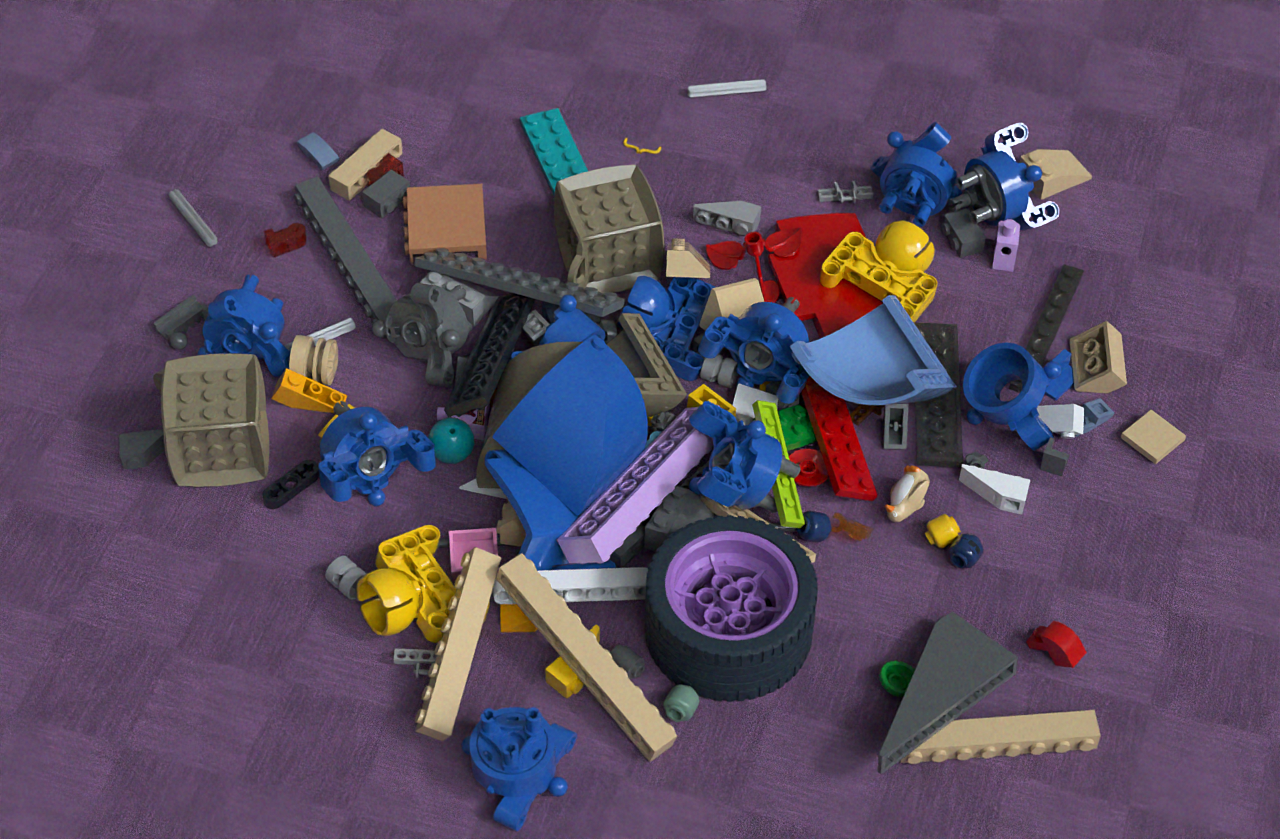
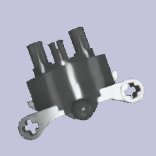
(429, 328)

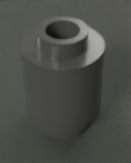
(628, 660)

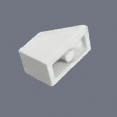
(1063, 419)

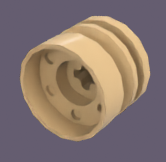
(315, 361)

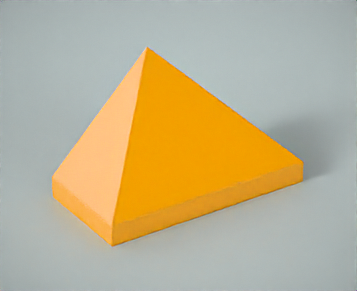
(514, 619)

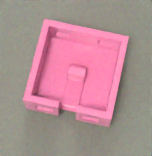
(465, 540)

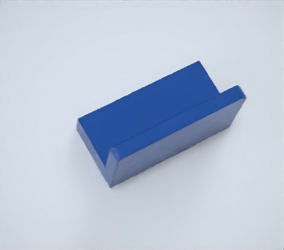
(1065, 381)

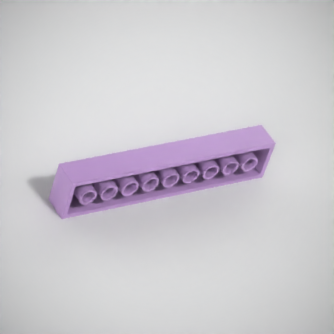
(636, 492)

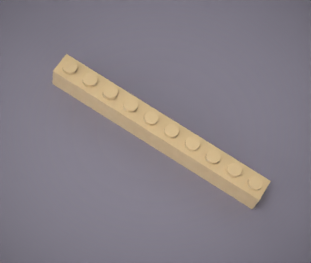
(586, 657)

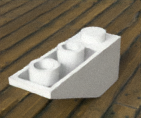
(999, 489)

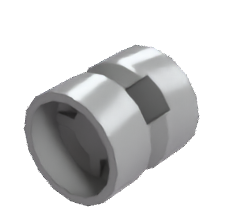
(720, 370)
(344, 575)

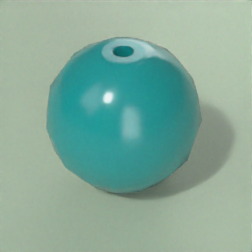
(452, 440)

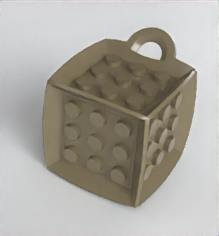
(609, 228)
(214, 419)

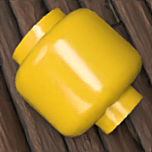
(942, 531)

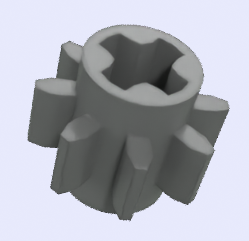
(661, 421)

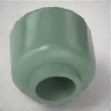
(681, 703)

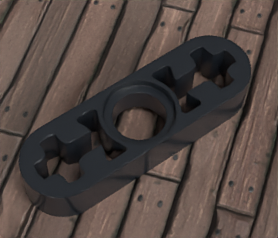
(288, 493)

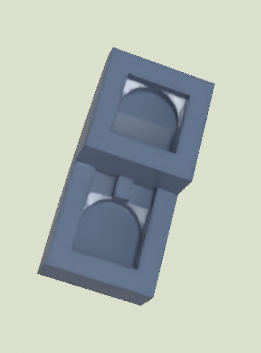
(317, 149)
(1095, 414)

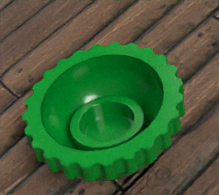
(896, 677)

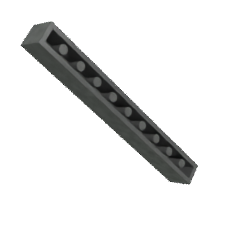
(344, 249)

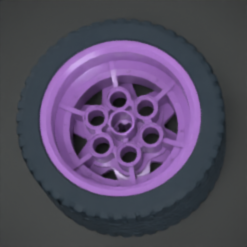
(738, 568)

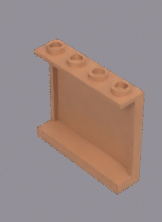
(445, 219)

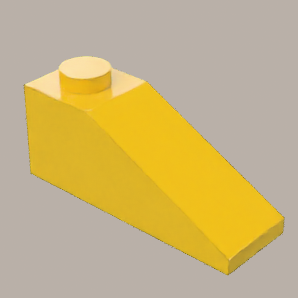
(562, 677)

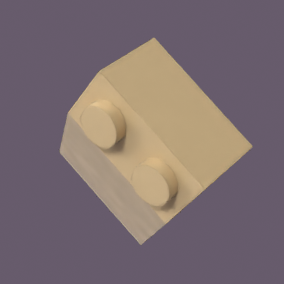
(1058, 169)

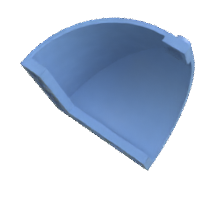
(876, 360)

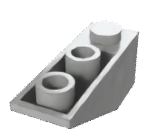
(731, 216)

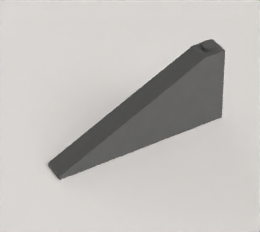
(951, 677)

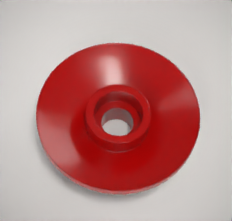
(810, 461)

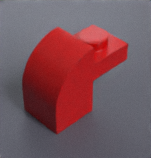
(1060, 642)

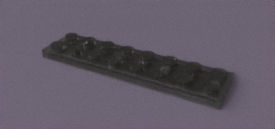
(939, 419)

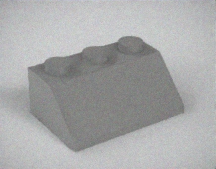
(477, 300)

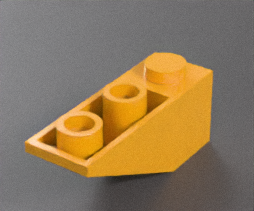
(306, 394)

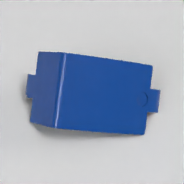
(538, 509)

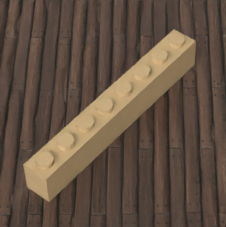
(457, 645)
(1010, 736)

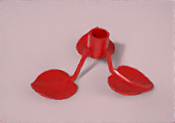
(783, 243)

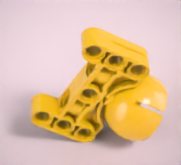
(889, 263)
(407, 586)

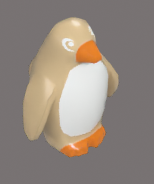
(907, 494)

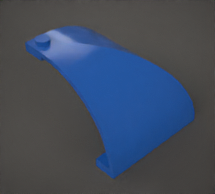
(579, 425)

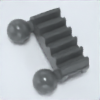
(179, 320)

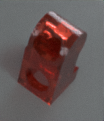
(389, 163)
(286, 239)

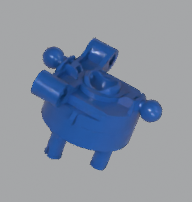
(915, 175)
(246, 325)
(569, 325)
(517, 758)

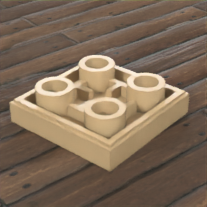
(1153, 436)

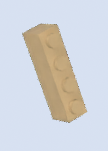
(351, 175)

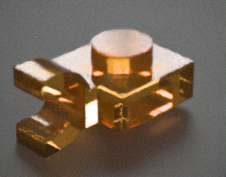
(857, 530)

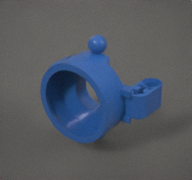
(988, 376)

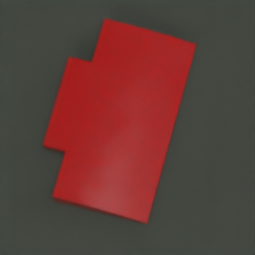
(800, 273)

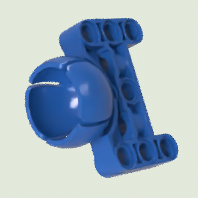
(663, 315)

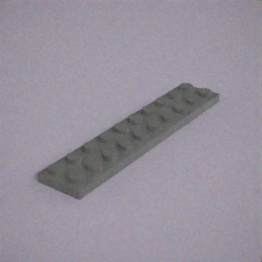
(518, 282)

